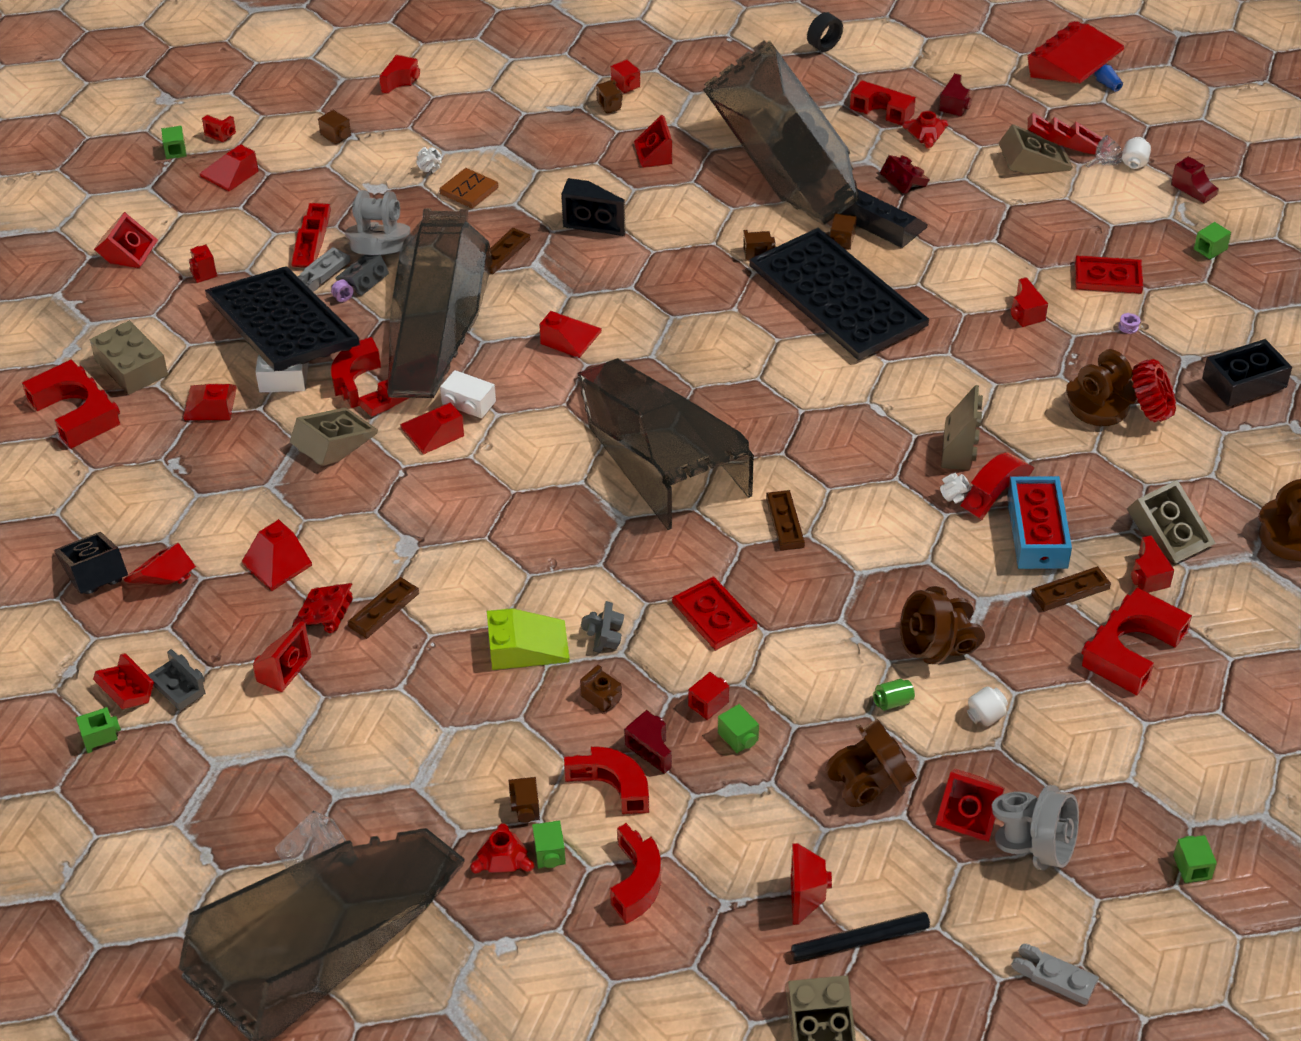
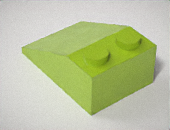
(525, 639)

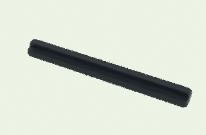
(860, 936)

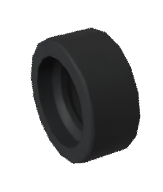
(817, 28)

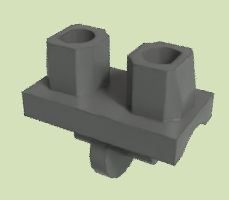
(601, 625)

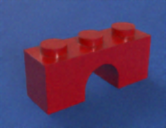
(870, 96)

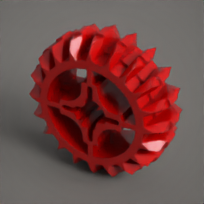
(1153, 390)

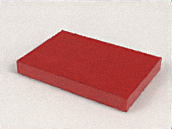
(1108, 274)
(714, 613)

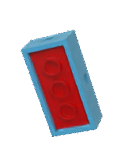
(1039, 522)

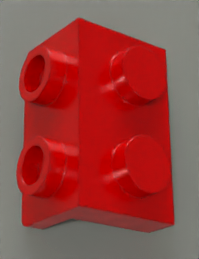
(125, 683)

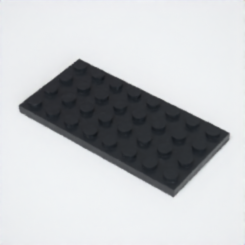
(839, 293)
(282, 318)

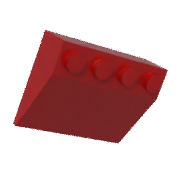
(1073, 54)

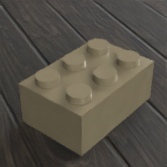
(129, 357)

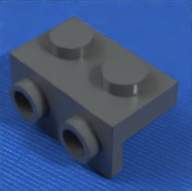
(178, 681)

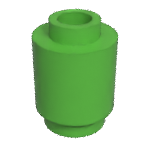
(893, 694)

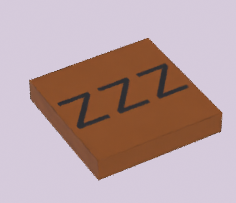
(468, 188)

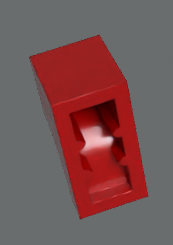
(399, 73)
(1028, 304)
(1152, 569)

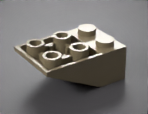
(961, 432)
(820, 1009)

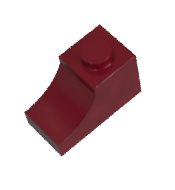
(955, 97)
(1191, 179)
(647, 739)

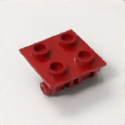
(326, 606)

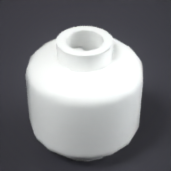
(1136, 152)
(987, 706)

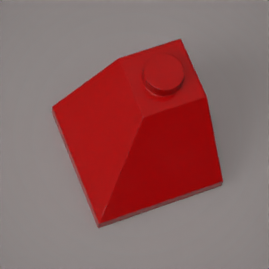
(232, 168)
(126, 243)
(567, 334)
(210, 402)
(435, 428)
(276, 555)
(163, 568)
(283, 658)
(968, 805)
(808, 882)

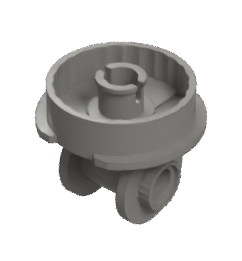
(369, 236)
(1038, 825)

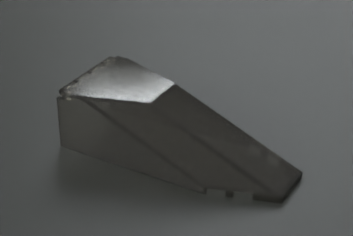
(785, 133)
(659, 434)
(305, 929)

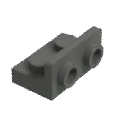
(364, 273)

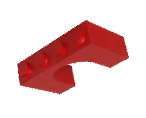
(67, 382)
(1137, 613)

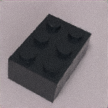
(1246, 372)

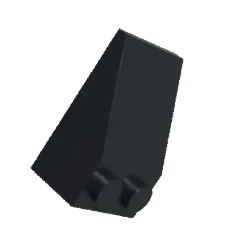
(592, 208)
(92, 563)

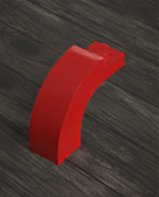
(350, 365)
(992, 481)
(615, 769)
(638, 891)

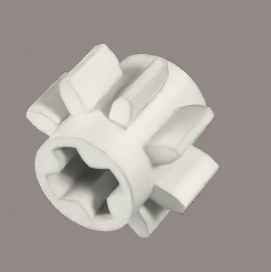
(429, 159)
(955, 488)

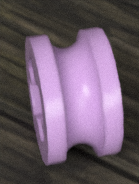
(341, 285)
(1129, 323)

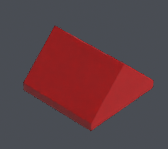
(655, 144)

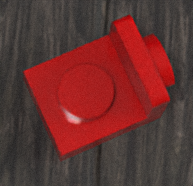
(218, 129)

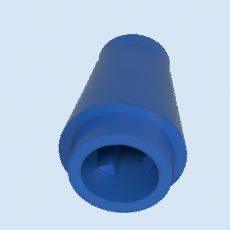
(1108, 77)

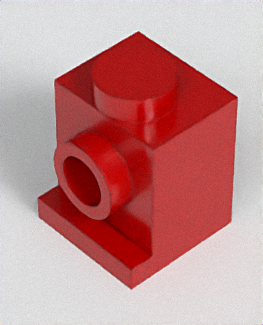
(202, 263)

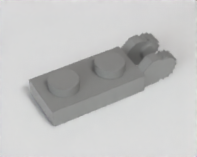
(324, 268)
(1055, 974)

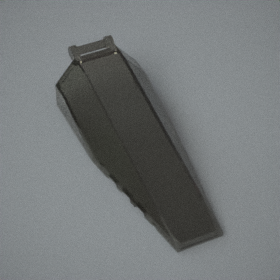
(434, 300)

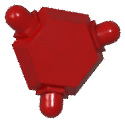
(926, 128)
(502, 853)

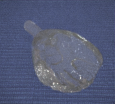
(1107, 153)

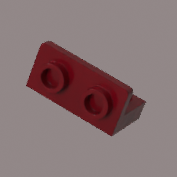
(902, 173)

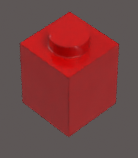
(626, 76)
(708, 695)

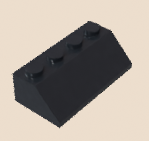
(885, 220)

